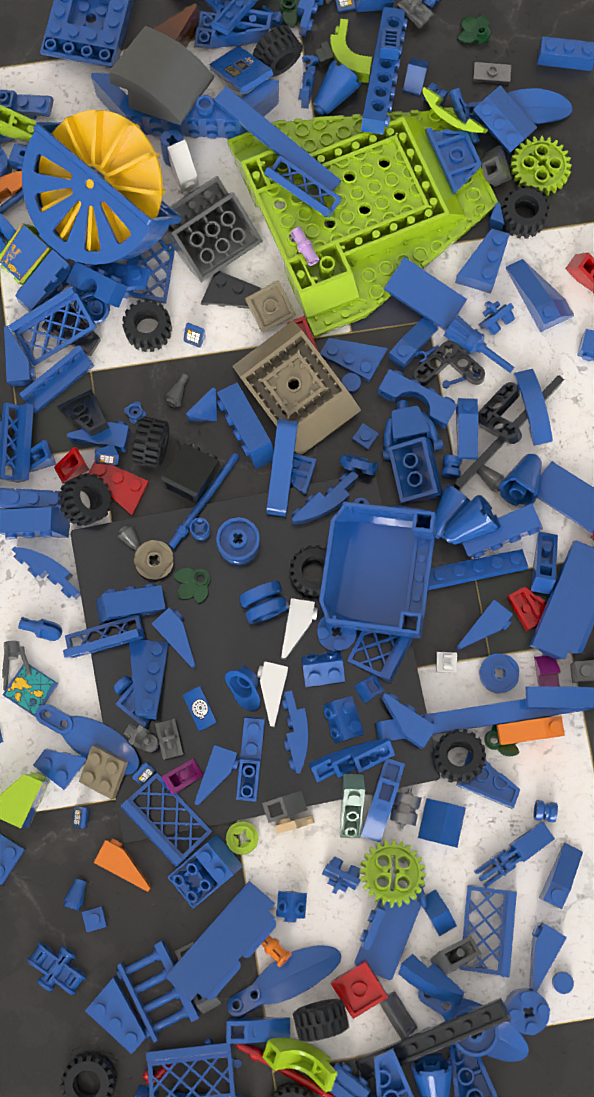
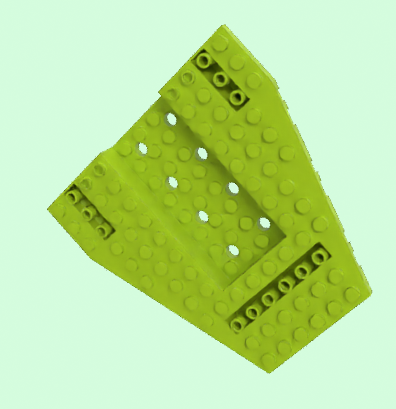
(361, 248)

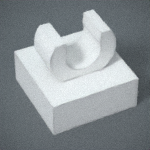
(446, 662)

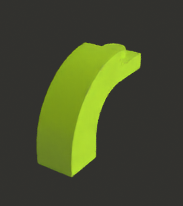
(343, 55)
(302, 1056)

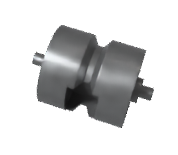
(405, 808)

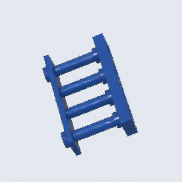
(188, 1009)

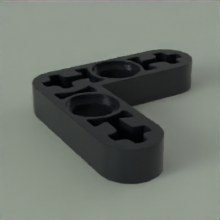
(452, 359)
(489, 417)

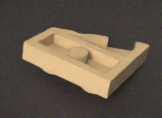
(287, 825)

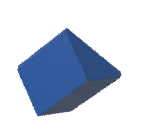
(441, 822)

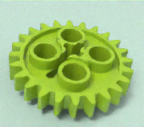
(541, 165)
(411, 875)

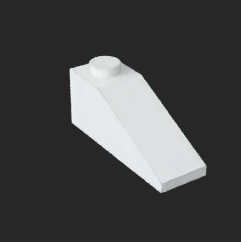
(182, 166)
(298, 622)
(272, 683)

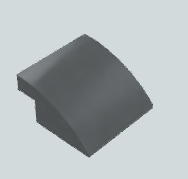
(160, 76)
(211, 229)

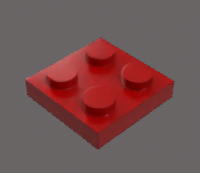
(359, 989)

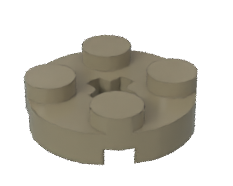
(165, 558)

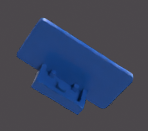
(387, 936)

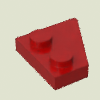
(527, 607)

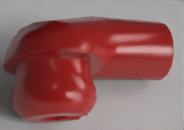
(158, 1074)

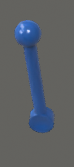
(446, 383)
(236, 1063)

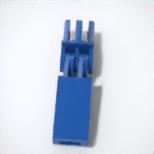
(523, 848)

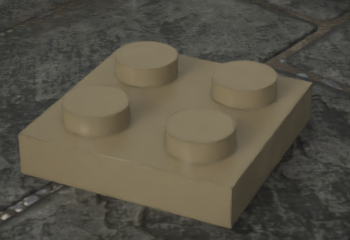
(270, 306)
(103, 771)

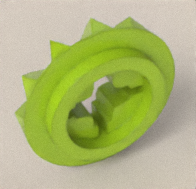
(233, 841)

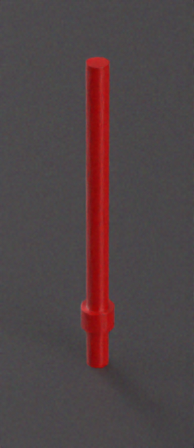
(256, 1054)

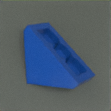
(205, 408)

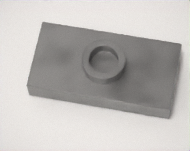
(492, 73)
(398, 1015)

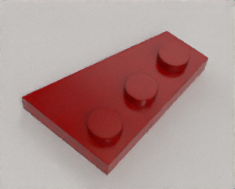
(125, 487)

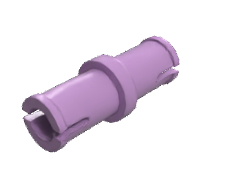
(304, 246)

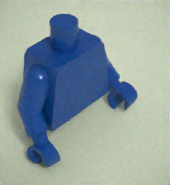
(406, 425)

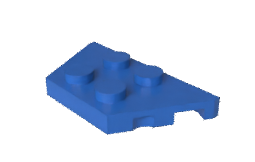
(455, 156)

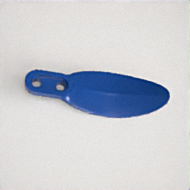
(537, 104)
(85, 732)
(279, 984)
(510, 1045)

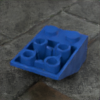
(205, 871)

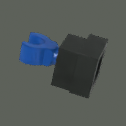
(323, 56)

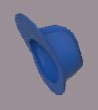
(243, 687)

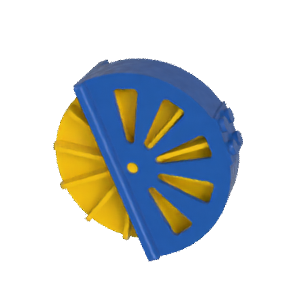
(95, 188)

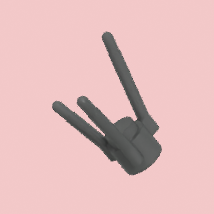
(11, 652)

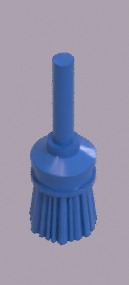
(473, 341)

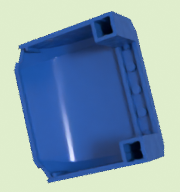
(378, 569)

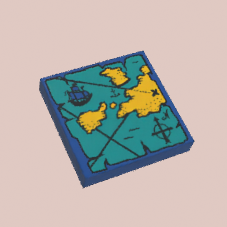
(31, 690)

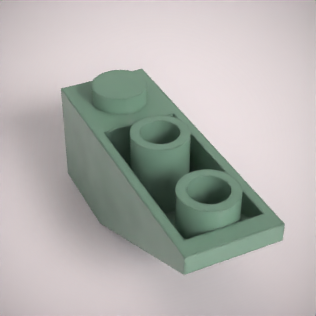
(352, 805)

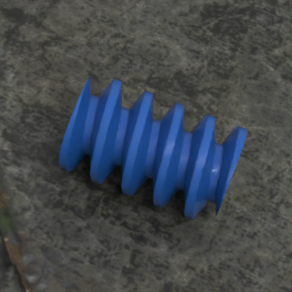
(167, 139)

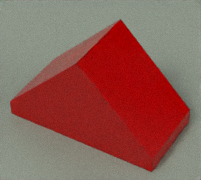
(71, 465)

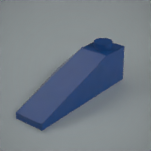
(540, 298)
(470, 1075)
(390, 1077)

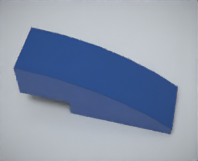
(430, 980)

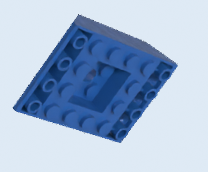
(94, 43)

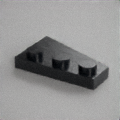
(85, 413)

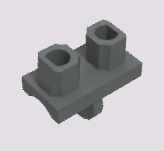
(415, 11)
(142, 738)
(169, 739)

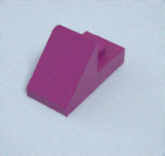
(547, 671)
(182, 776)

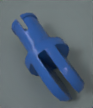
(42, 628)

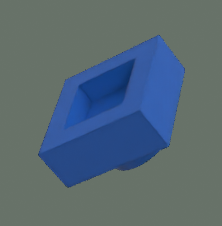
(365, 436)
(94, 919)

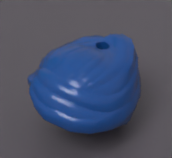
(98, 309)

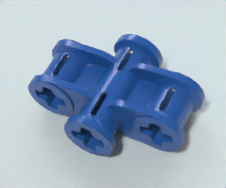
(50, 963)

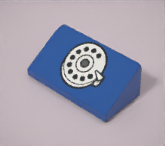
(199, 708)

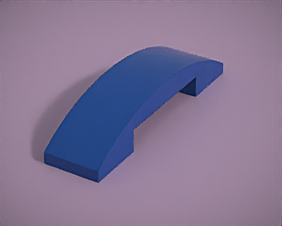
(534, 406)

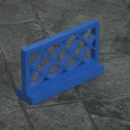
(134, 261)
(47, 310)
(395, 656)
(152, 831)
(507, 929)
(187, 1055)

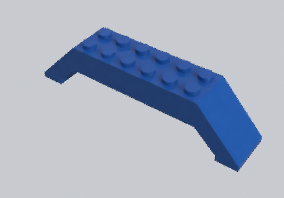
(215, 125)

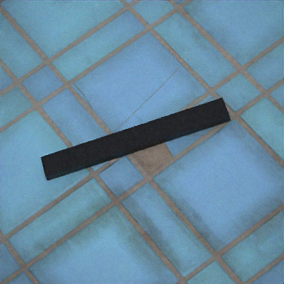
(498, 443)
(439, 1036)

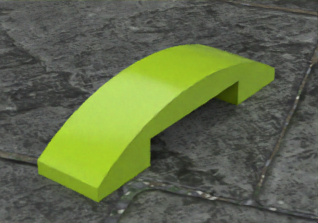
(434, 101)

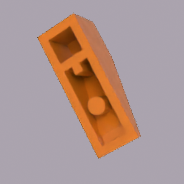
(530, 730)
(118, 861)

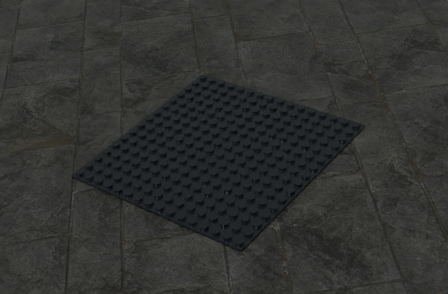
(225, 642)

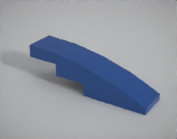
(559, 697)
(355, 757)

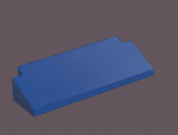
(570, 608)
(216, 953)

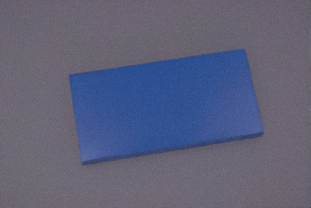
(425, 294)
(567, 495)

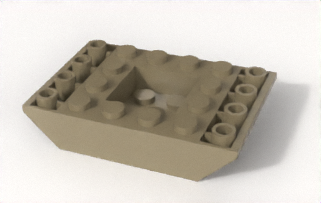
(318, 403)

